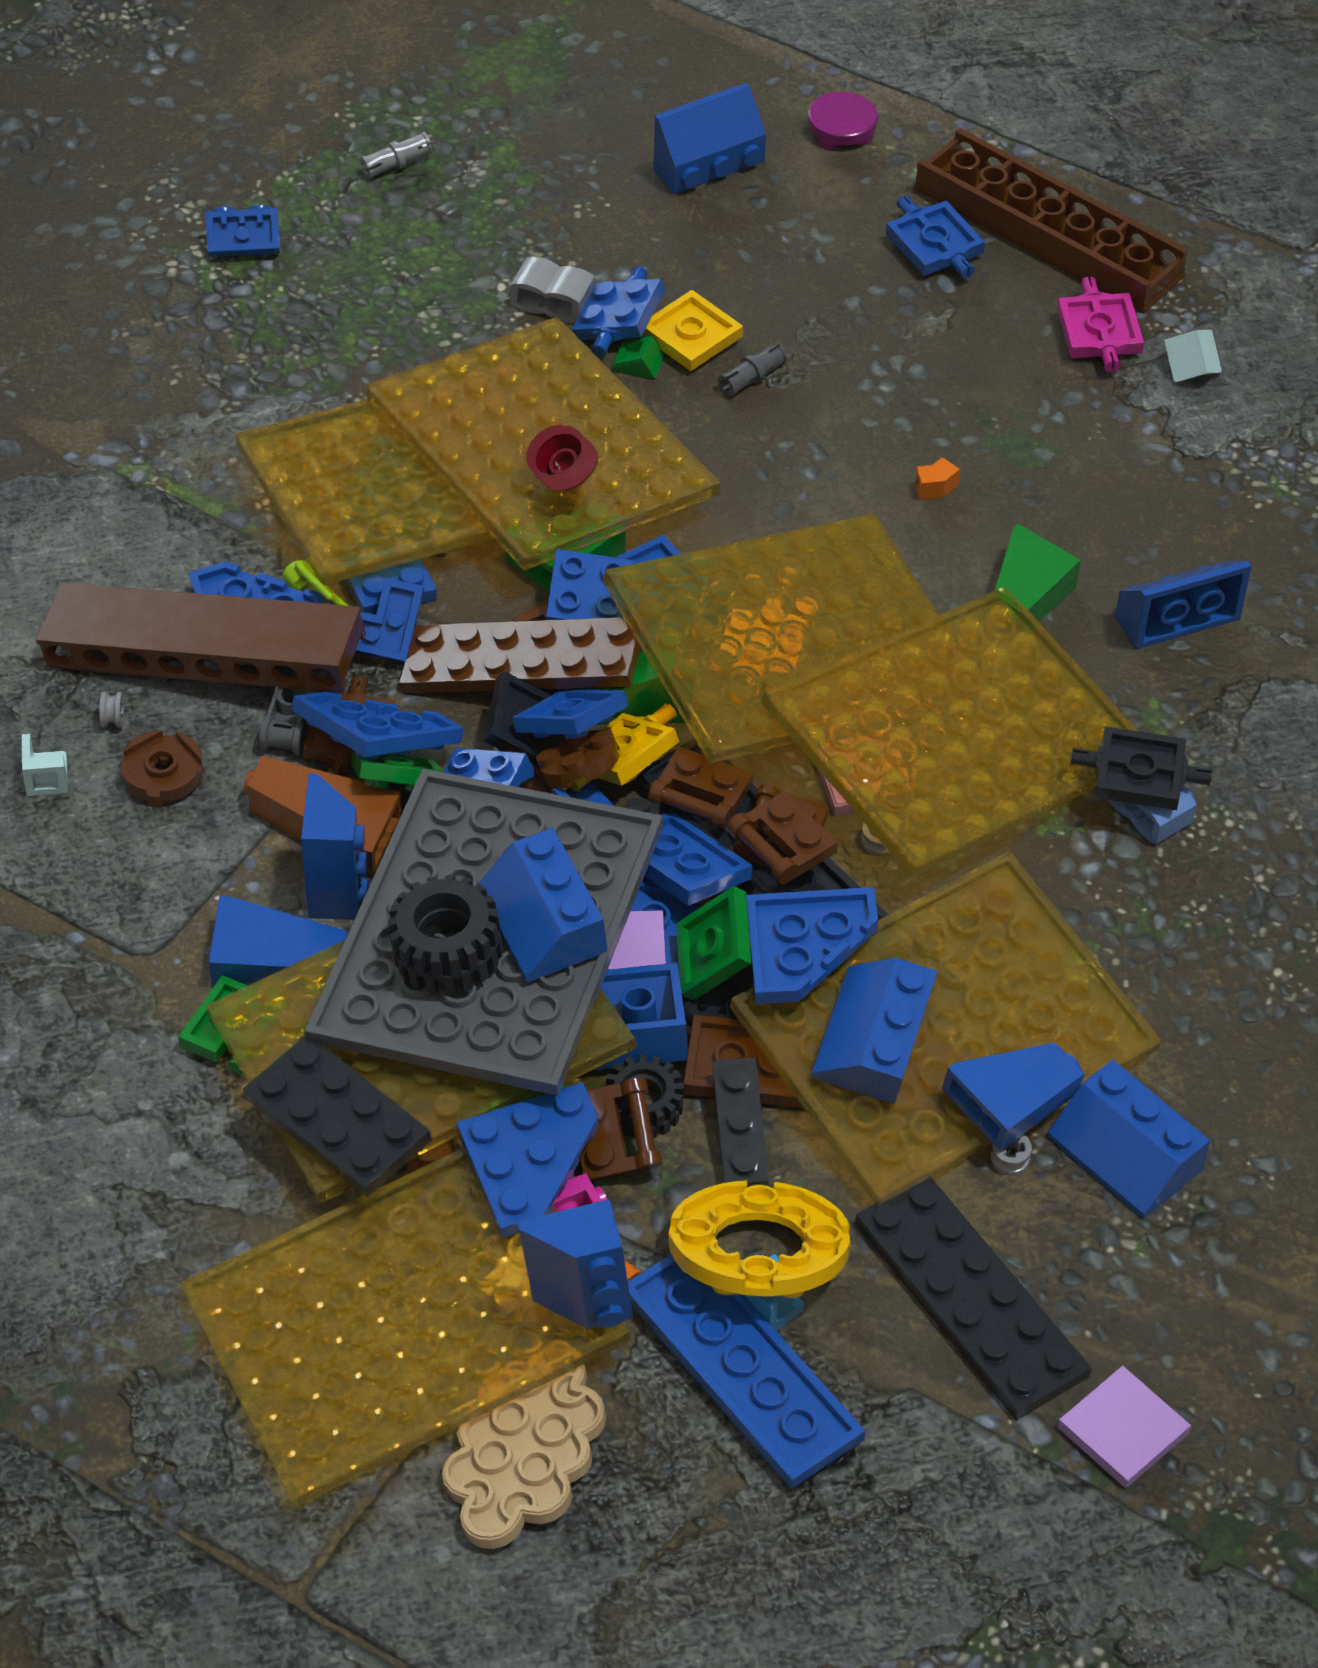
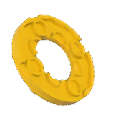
(811, 1216)

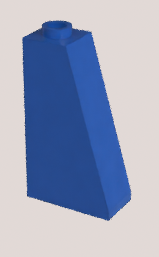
(260, 941)

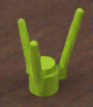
(301, 576)

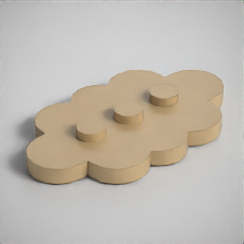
(522, 1459)

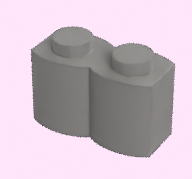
(551, 289)

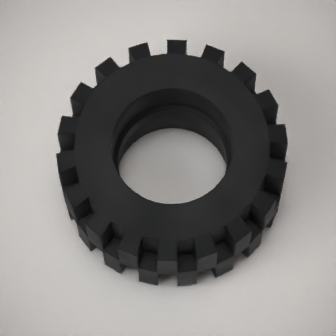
(451, 960)

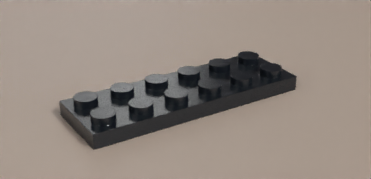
(973, 1298)

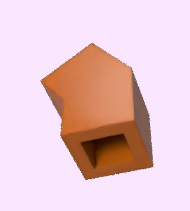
(936, 479)

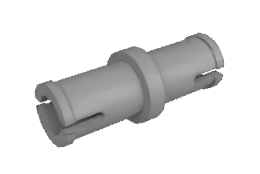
(396, 155)

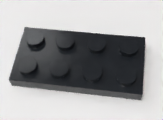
(337, 1115)

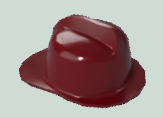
(561, 457)

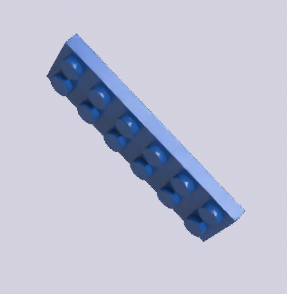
(746, 1371)

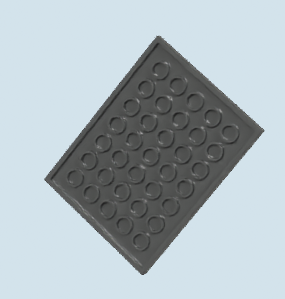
(500, 1026)

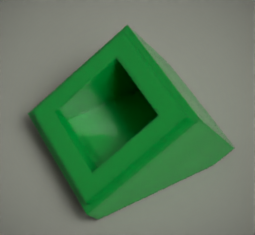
(639, 358)

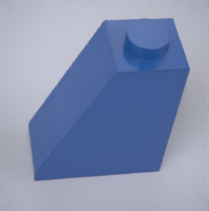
(1013, 1089)

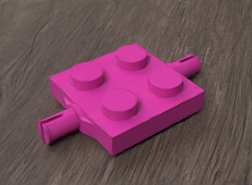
(1100, 325)

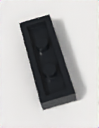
(740, 1121)

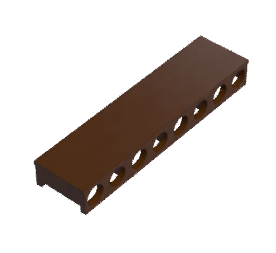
(1049, 223)
(201, 630)

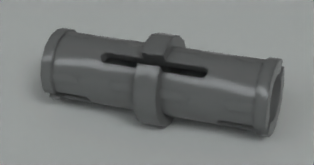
(752, 369)

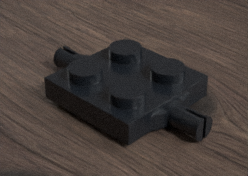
(1140, 768)

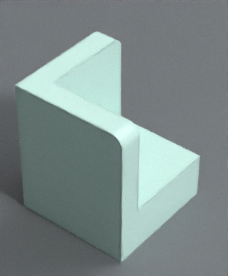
(1192, 355)
(43, 772)

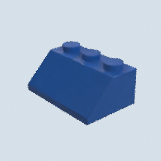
(708, 139)
(1183, 603)
(332, 853)
(544, 907)
(651, 1008)
(875, 1027)
(1129, 1139)
(578, 1265)

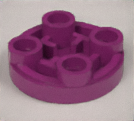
(842, 119)

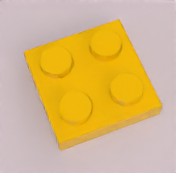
(692, 330)

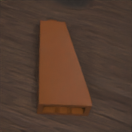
(279, 795)

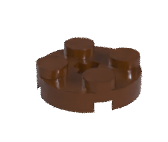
(577, 757)
(165, 785)

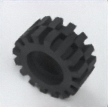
(659, 1080)

